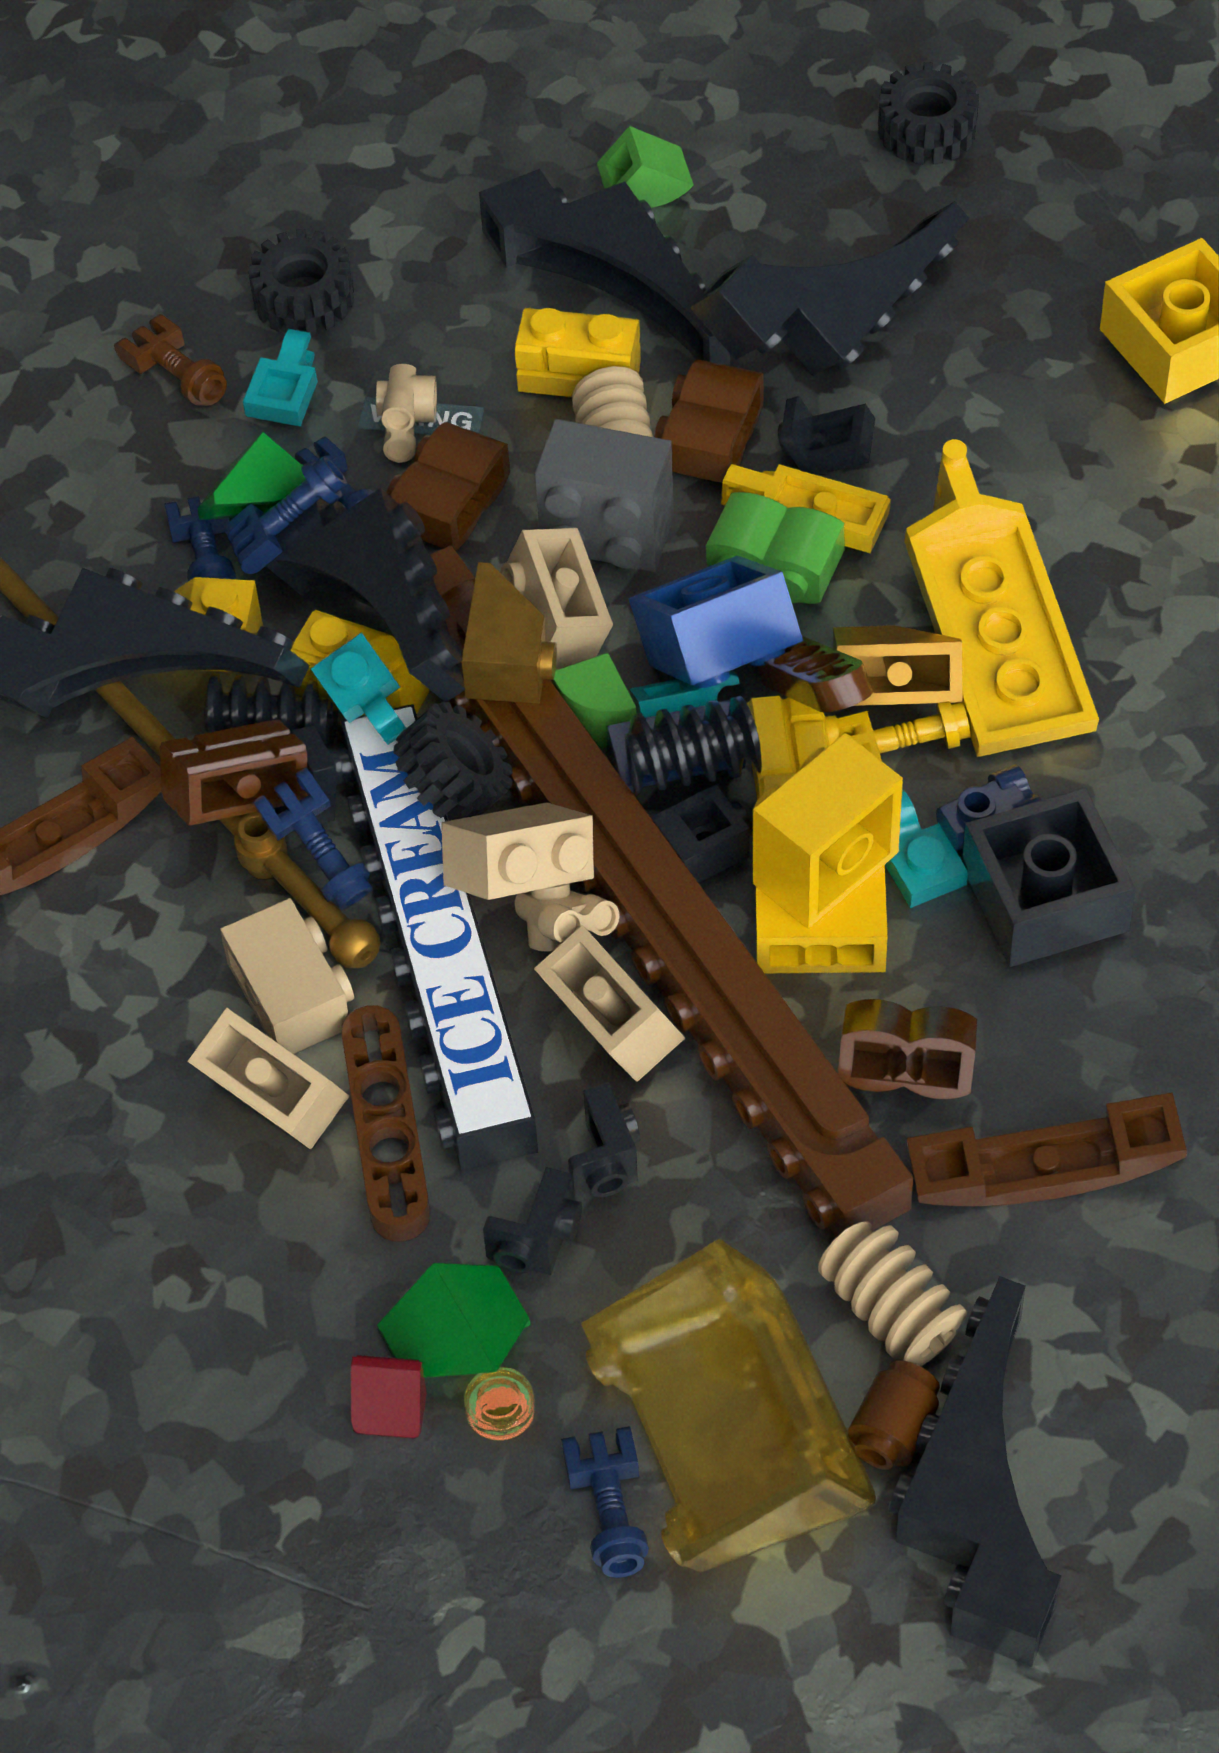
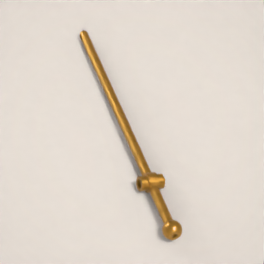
(352, 941)

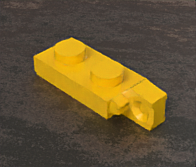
(859, 509)

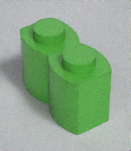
(792, 540)

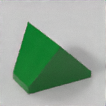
(257, 476)
(455, 1320)

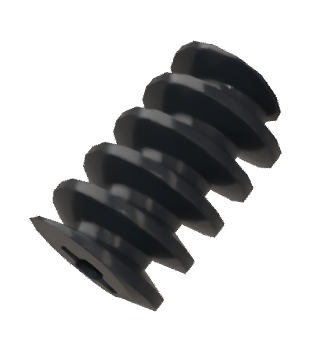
(241, 708)
(691, 743)

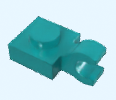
(283, 386)
(360, 685)
(674, 695)
(925, 860)

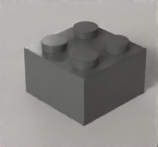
(610, 489)

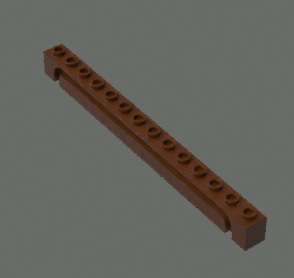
(694, 956)

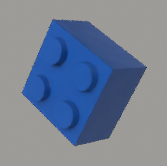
(716, 621)

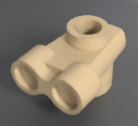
(401, 403)
(558, 912)

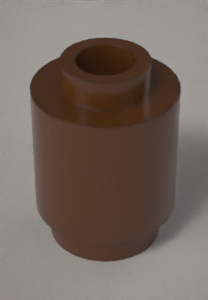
(893, 1414)

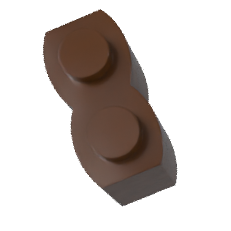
(711, 418)
(452, 482)
(919, 1049)

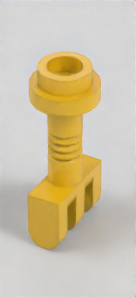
(948, 723)

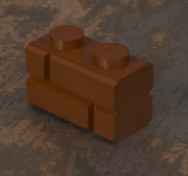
(229, 769)

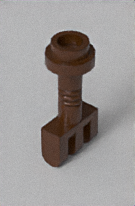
(200, 381)

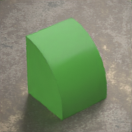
(648, 165)
(595, 695)

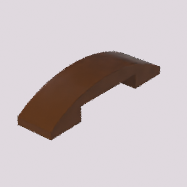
(81, 818)
(1048, 1161)

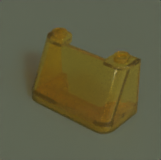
(729, 1408)

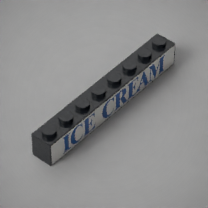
(440, 958)

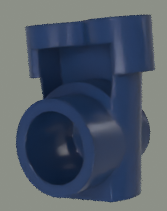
(1003, 792)

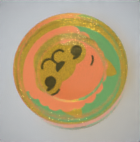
(499, 1404)

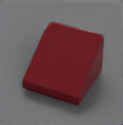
(387, 1396)

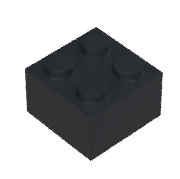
(1048, 877)

